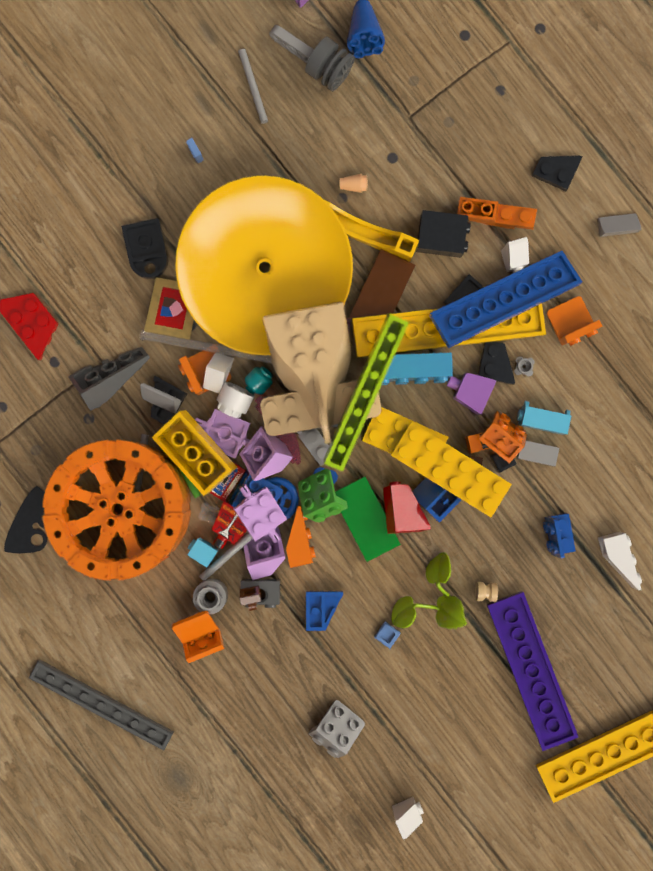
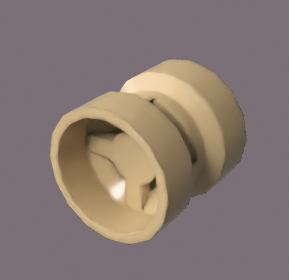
(487, 591)

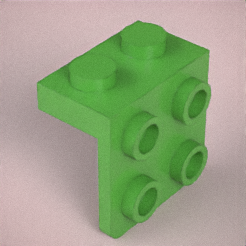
(319, 496)

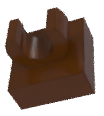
(250, 596)

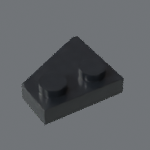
(557, 170)
(496, 363)

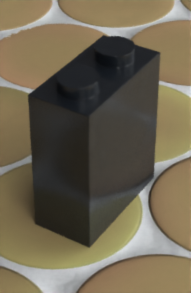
(443, 234)

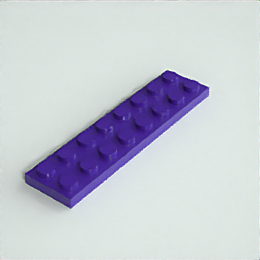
(532, 671)

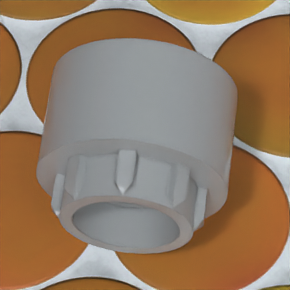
(210, 585)

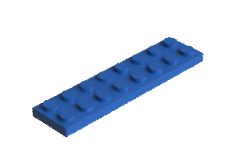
(505, 299)

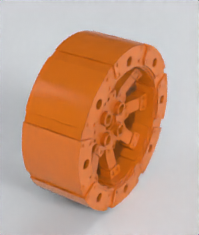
(63, 487)

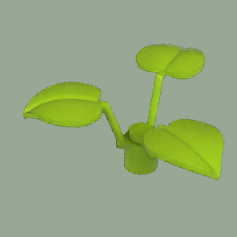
(450, 608)

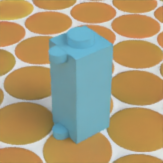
(544, 419)

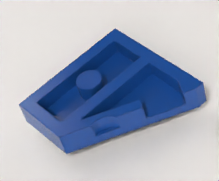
(320, 608)

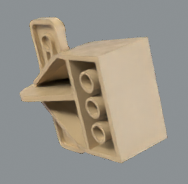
(312, 360)

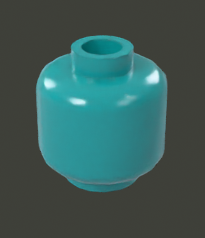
(258, 380)

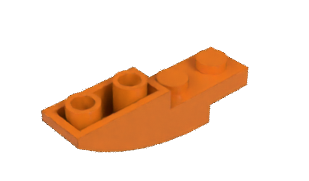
(497, 214)

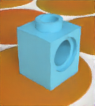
(202, 551)

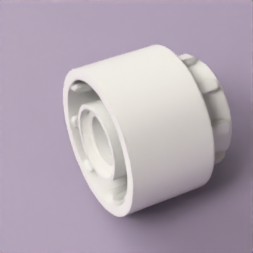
(234, 400)

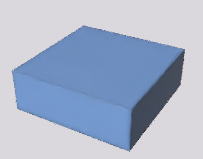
(194, 150)
(387, 634)

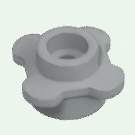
(519, 367)

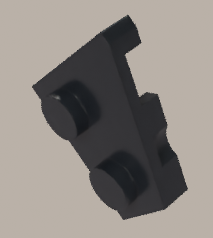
(159, 413)

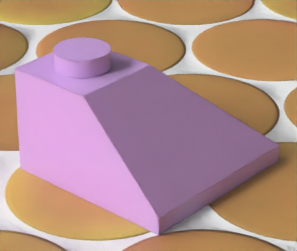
(265, 455)
(264, 556)

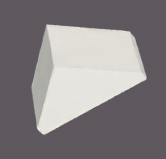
(217, 372)

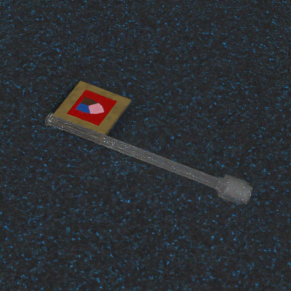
(172, 323)

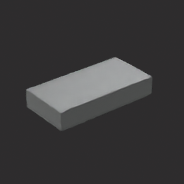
(539, 453)

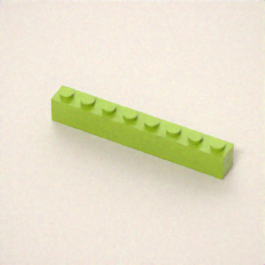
(365, 392)

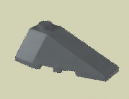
(101, 382)

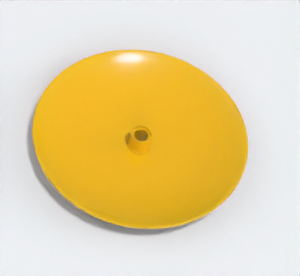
(254, 224)

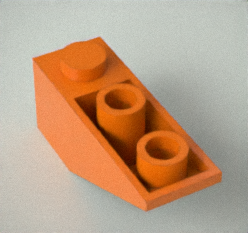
(298, 545)

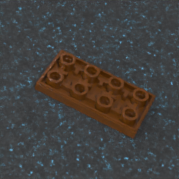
(383, 286)

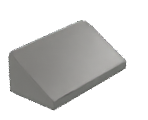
(619, 225)
(159, 398)

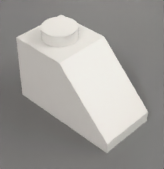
(516, 255)
(407, 816)

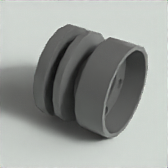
(329, 64)

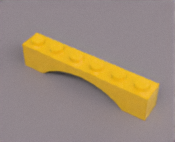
(375, 236)

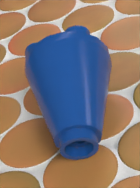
(365, 32)

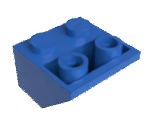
(435, 499)

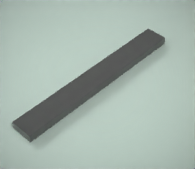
(101, 704)

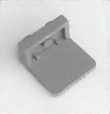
(337, 730)

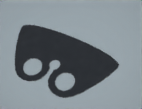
(22, 530)

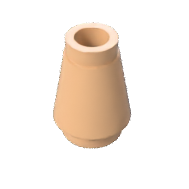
(354, 183)

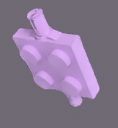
(226, 432)
(260, 513)

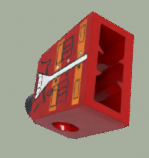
(227, 526)

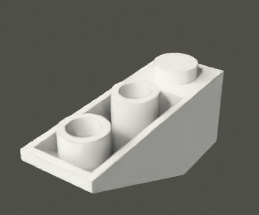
(617, 552)

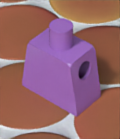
(472, 391)

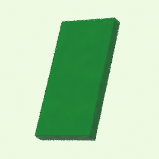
(366, 519)

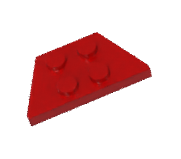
(30, 321)

